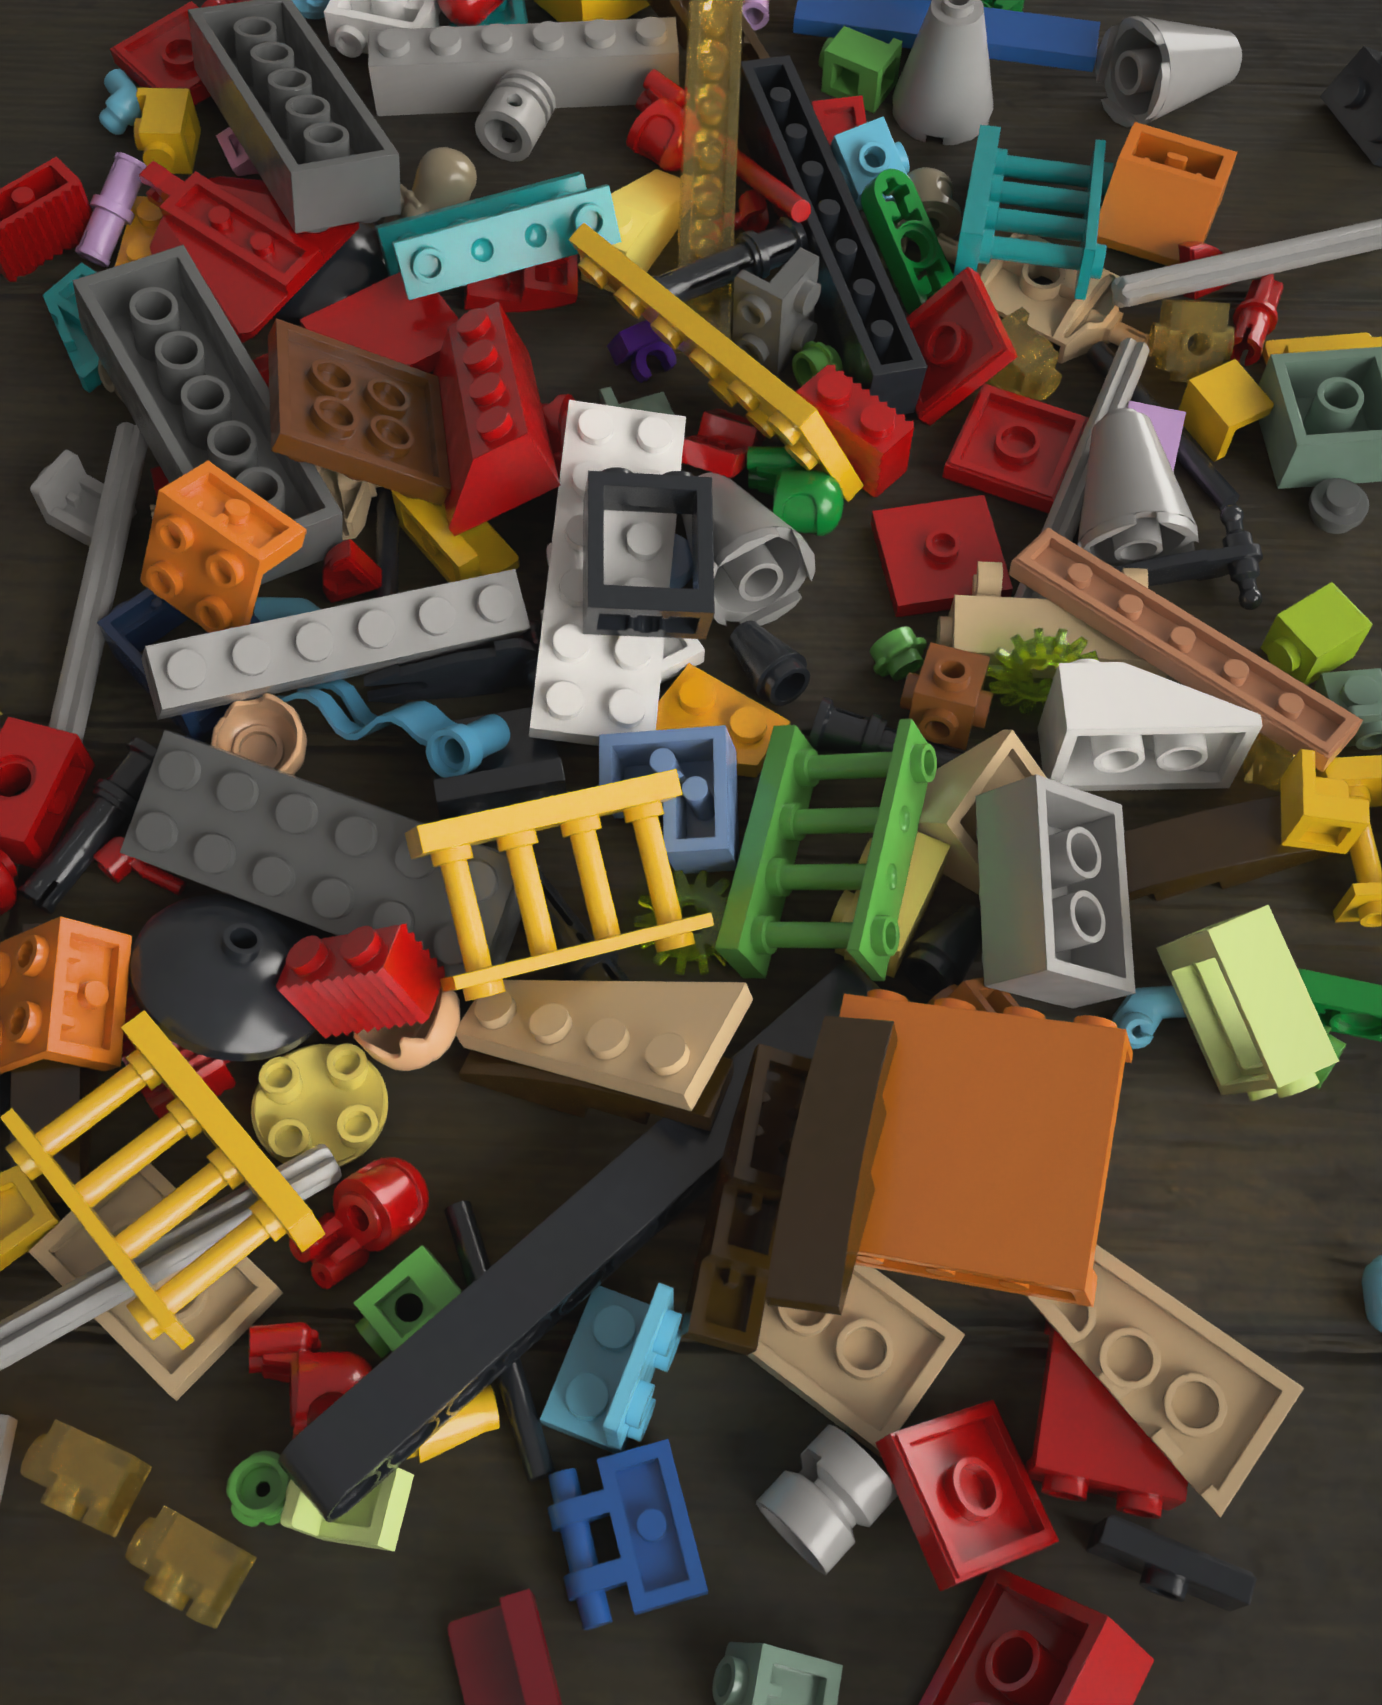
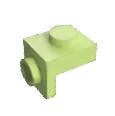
(370, 1523)

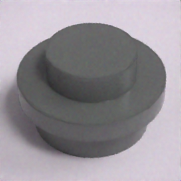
(1338, 505)

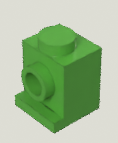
(860, 66)
(415, 1275)

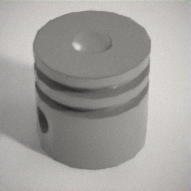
(515, 111)

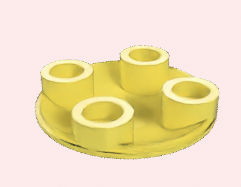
(319, 1098)

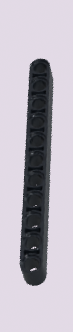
(533, 1284)

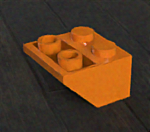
(1162, 194)

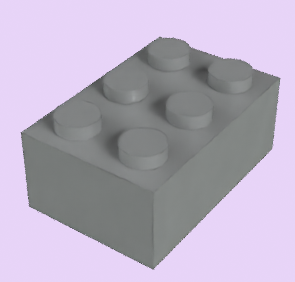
(1053, 893)

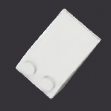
(1139, 731)

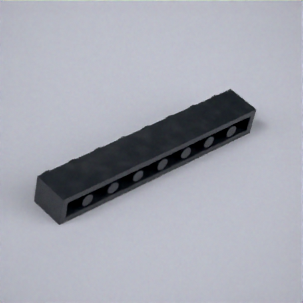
(855, 295)

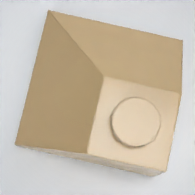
(951, 799)

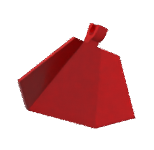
(238, 242)

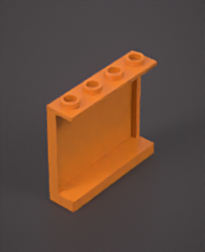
(993, 1145)

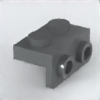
(778, 315)

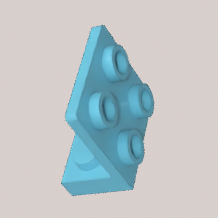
(608, 1369)

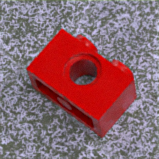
(54, 771)

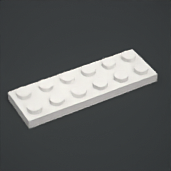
(604, 681)

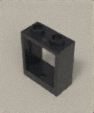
(648, 609)

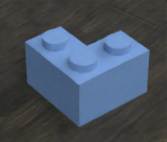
(702, 822)

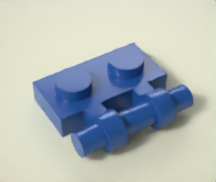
(650, 1529)

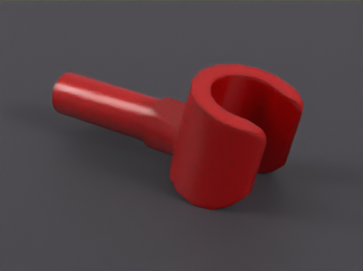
(752, 212)
(118, 866)

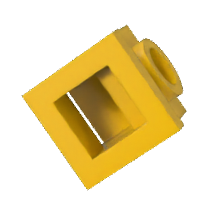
(167, 128)

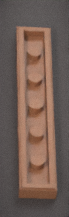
(1183, 646)

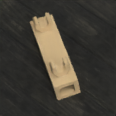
(989, 621)

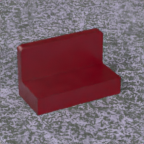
(504, 1655)

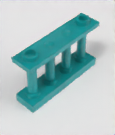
(985, 217)
(494, 234)

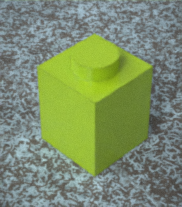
(1316, 634)

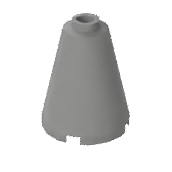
(1161, 66)
(946, 75)
(1131, 494)
(755, 557)

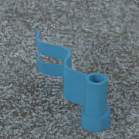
(450, 746)

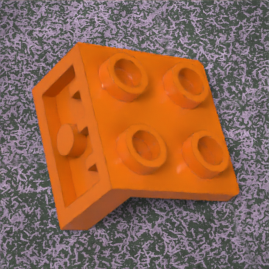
(213, 546)
(63, 995)

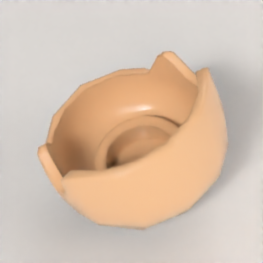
(263, 732)
(418, 1044)

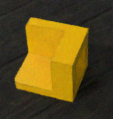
(1221, 404)
(1318, 809)

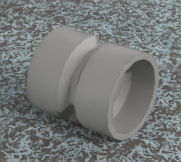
(827, 1498)

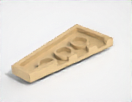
(614, 1034)
(1177, 1377)

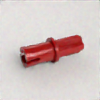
(1256, 318)

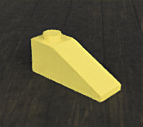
(646, 217)

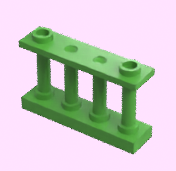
(782, 819)

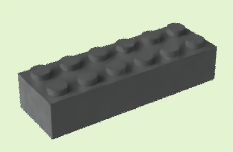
(295, 114)
(198, 389)
(306, 851)

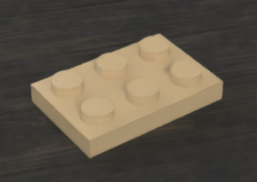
(212, 1317)
(861, 1365)

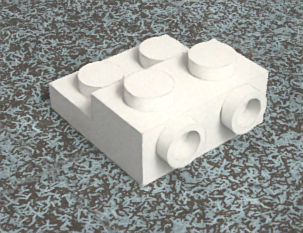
(351, 20)

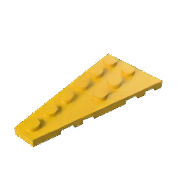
(731, 371)

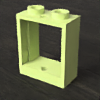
(1248, 1006)

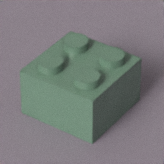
(1324, 416)

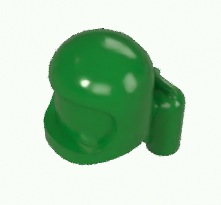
(802, 498)

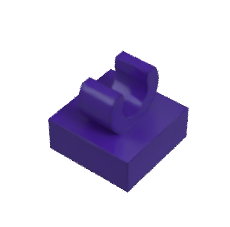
(638, 343)

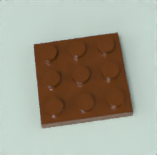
(356, 413)

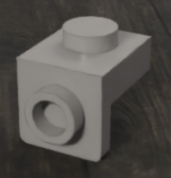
(69, 497)

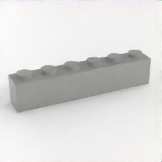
(460, 66)
(333, 643)

